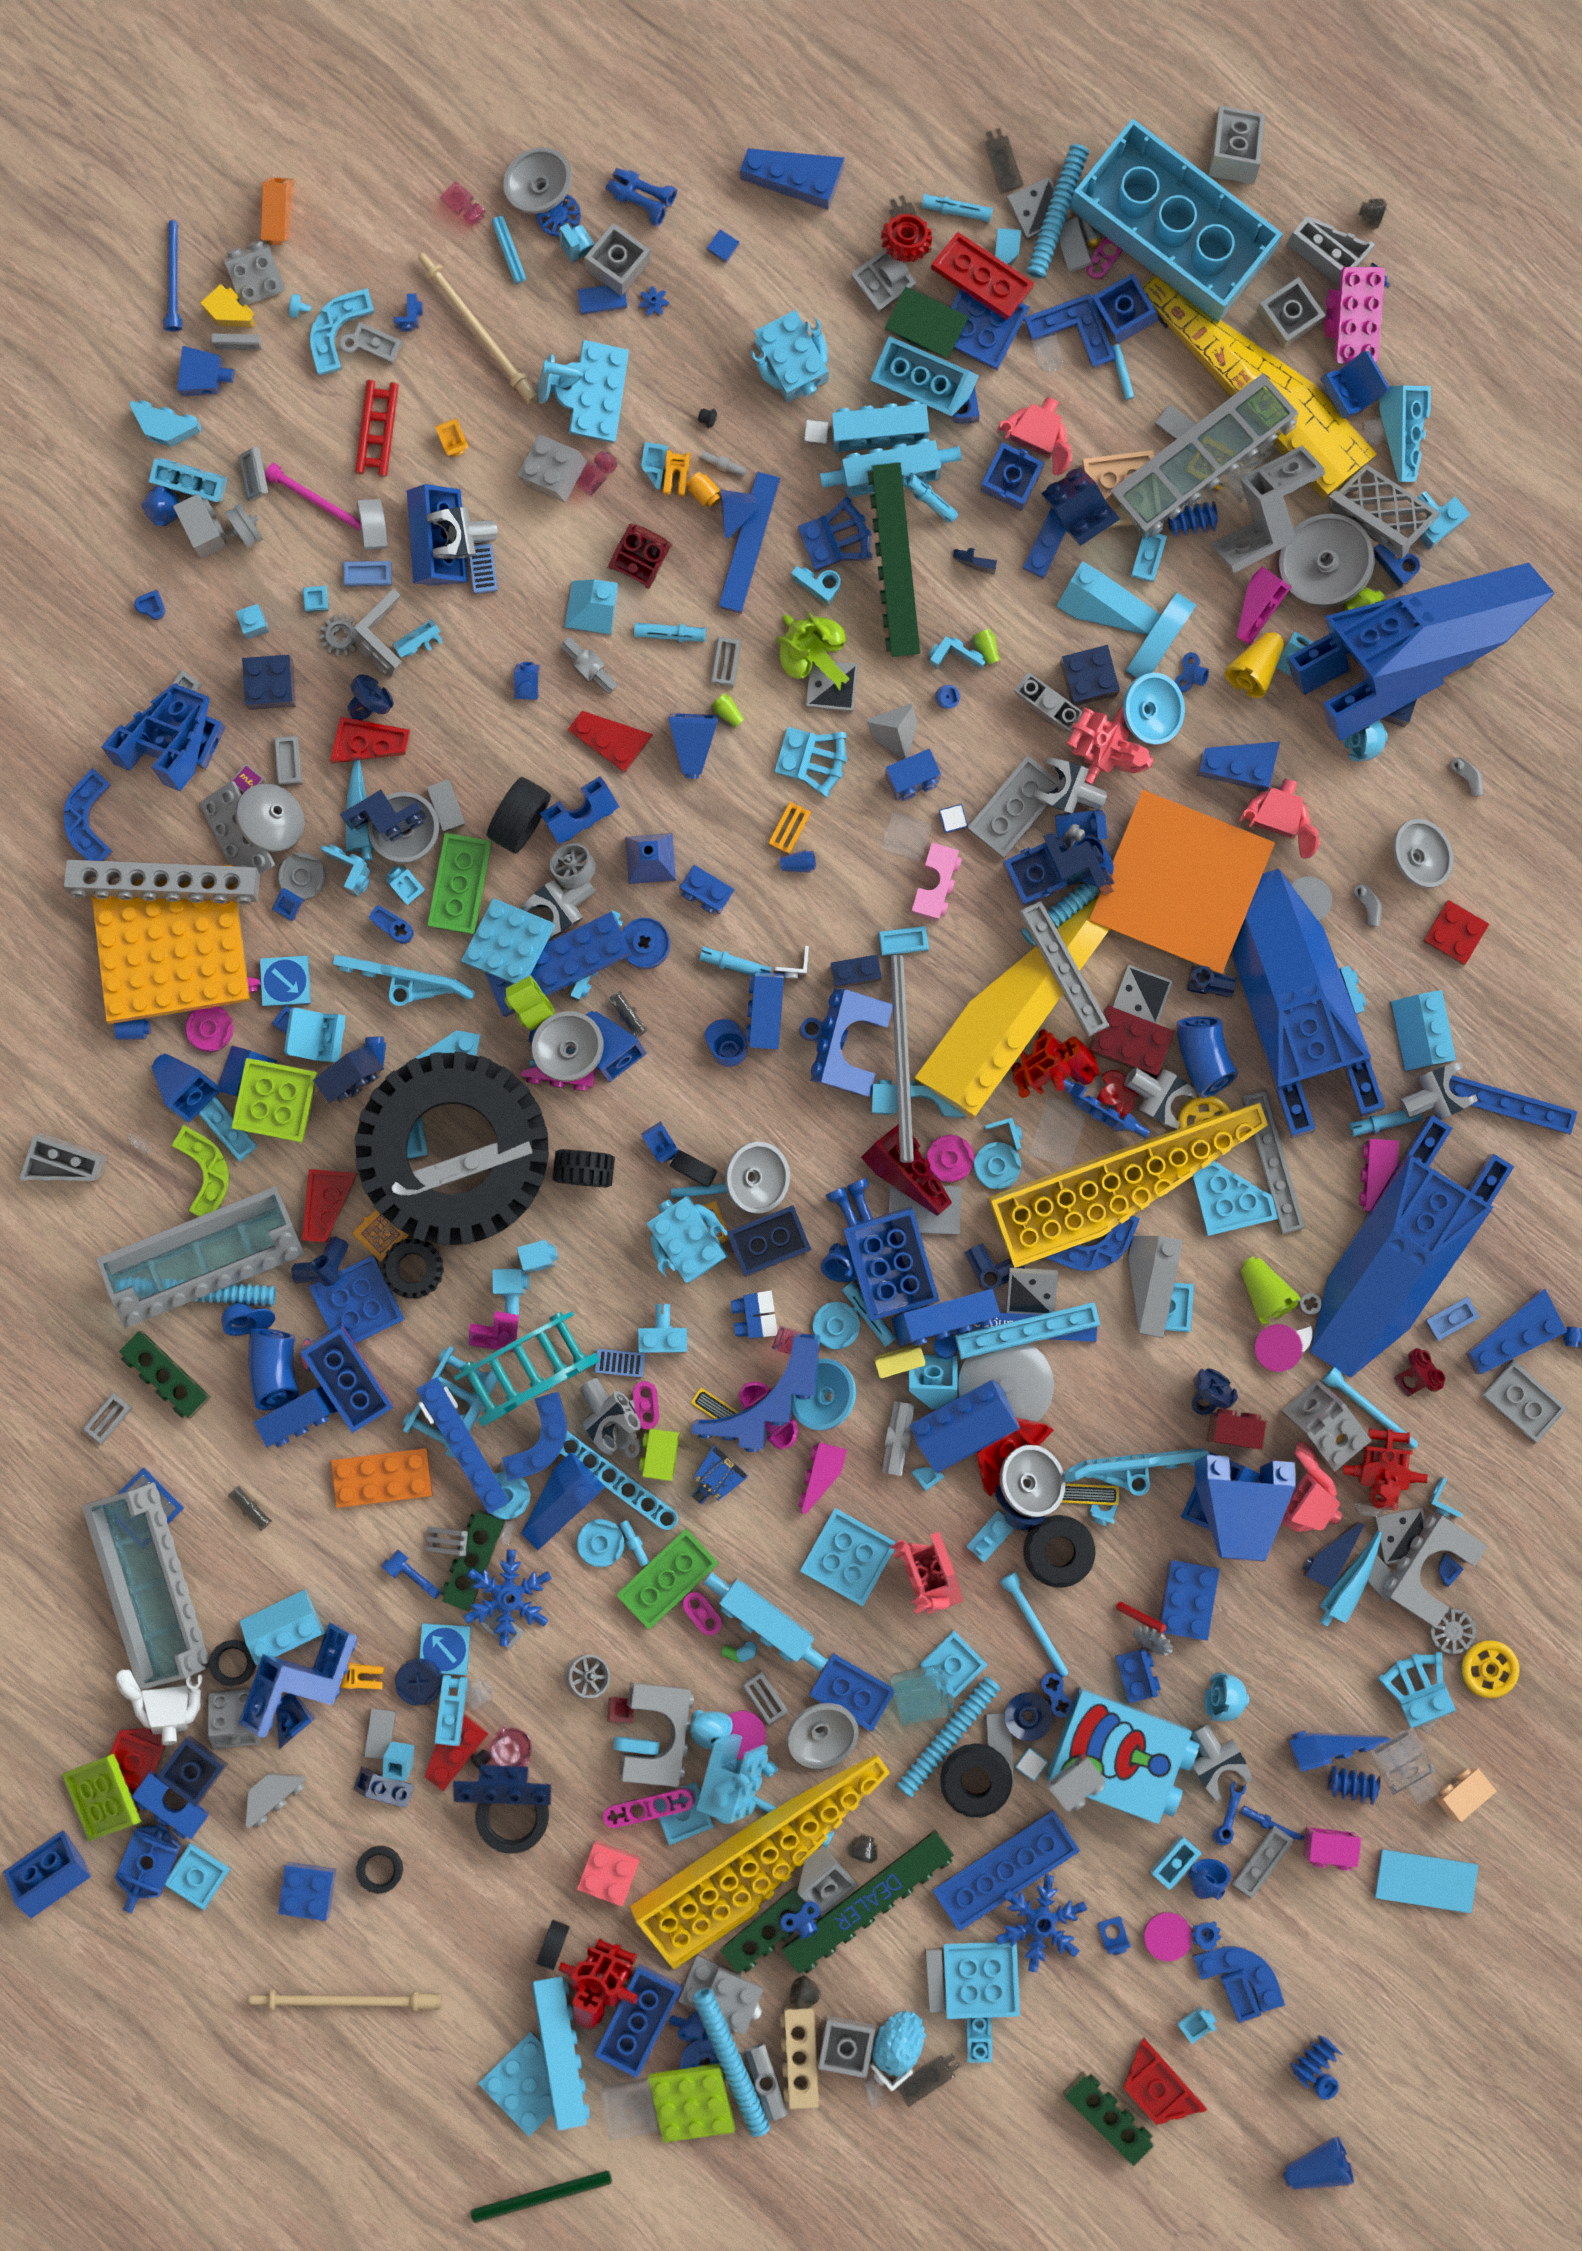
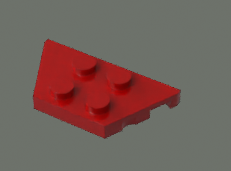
(992, 1457)
(137, 1754)
(1159, 2088)

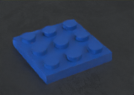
(986, 333)
(358, 1301)

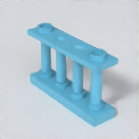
(488, 1380)

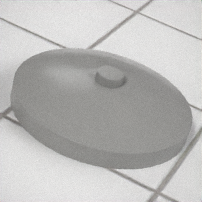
(1328, 560)
(1019, 1371)

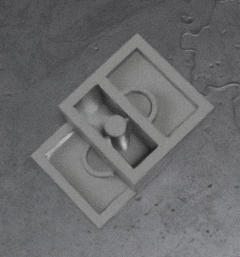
(734, 1994)

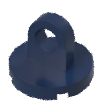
(370, 697)
(1215, 1389)

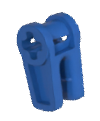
(390, 923)

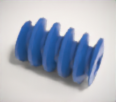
(1194, 519)
(1353, 1784)
(1315, 2060)

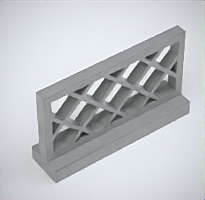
(1376, 529)

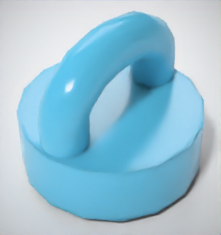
(296, 306)

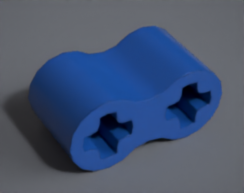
(1056, 1694)

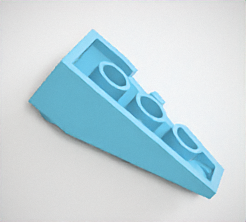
(1403, 418)
(1103, 601)

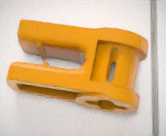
(676, 463)
(355, 1682)

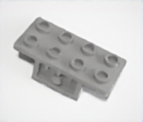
(221, 816)

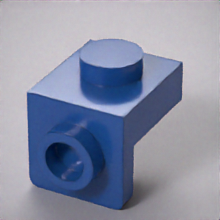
(414, 310)
(526, 681)
(660, 1142)

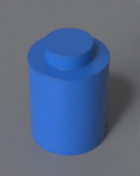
(132, 1029)

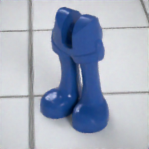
(656, 210)
(841, 1199)

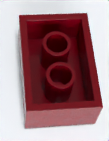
(1132, 1041)
(1236, 1430)

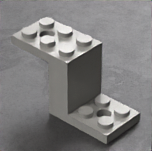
(1265, 499)

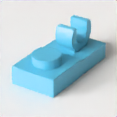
(408, 644)
(990, 1536)

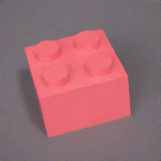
(608, 1873)

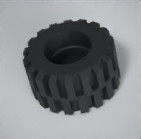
(583, 1168)
(427, 1283)

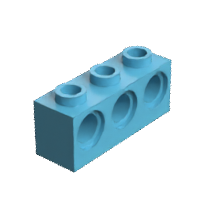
(188, 479)
(537, 1256)

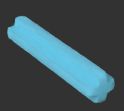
(508, 249)

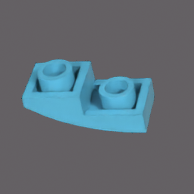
(979, 2040)

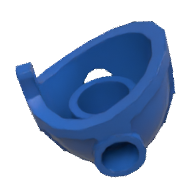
(159, 506)
(839, 1264)
(1209, 1878)

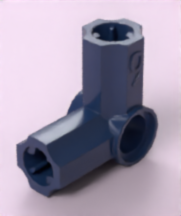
(1205, 981)
(982, 1265)
(324, 1267)

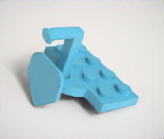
(593, 388)

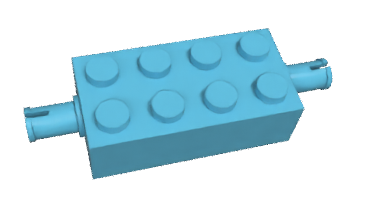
(920, 459)
(766, 1620)

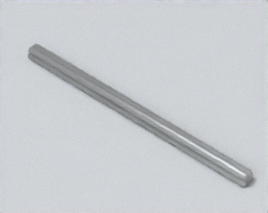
(901, 1059)

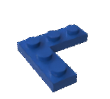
(1079, 313)

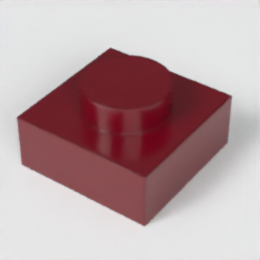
(619, 1711)

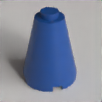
(1320, 2167)

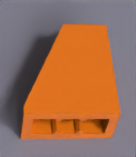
(276, 209)

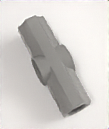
(897, 1438)
(762, 2067)

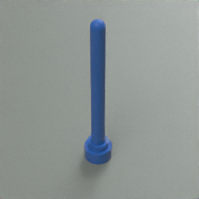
(172, 321)

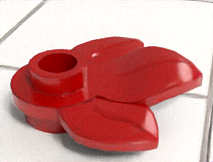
(1116, 1093)

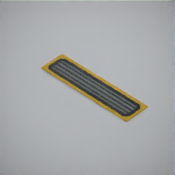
(712, 1405)
(1091, 1494)

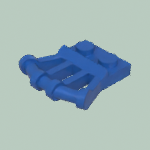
(821, 541)

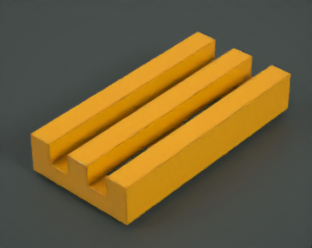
(798, 809)

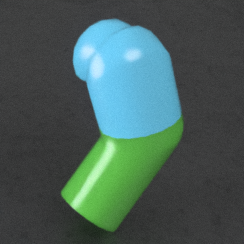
(740, 1655)

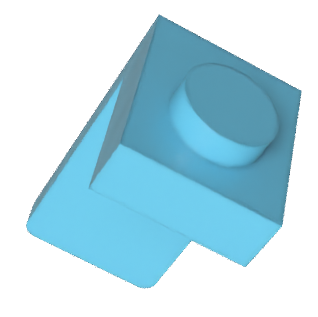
(939, 652)

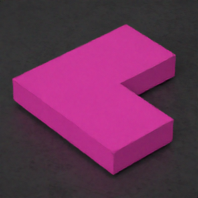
(496, 1337)

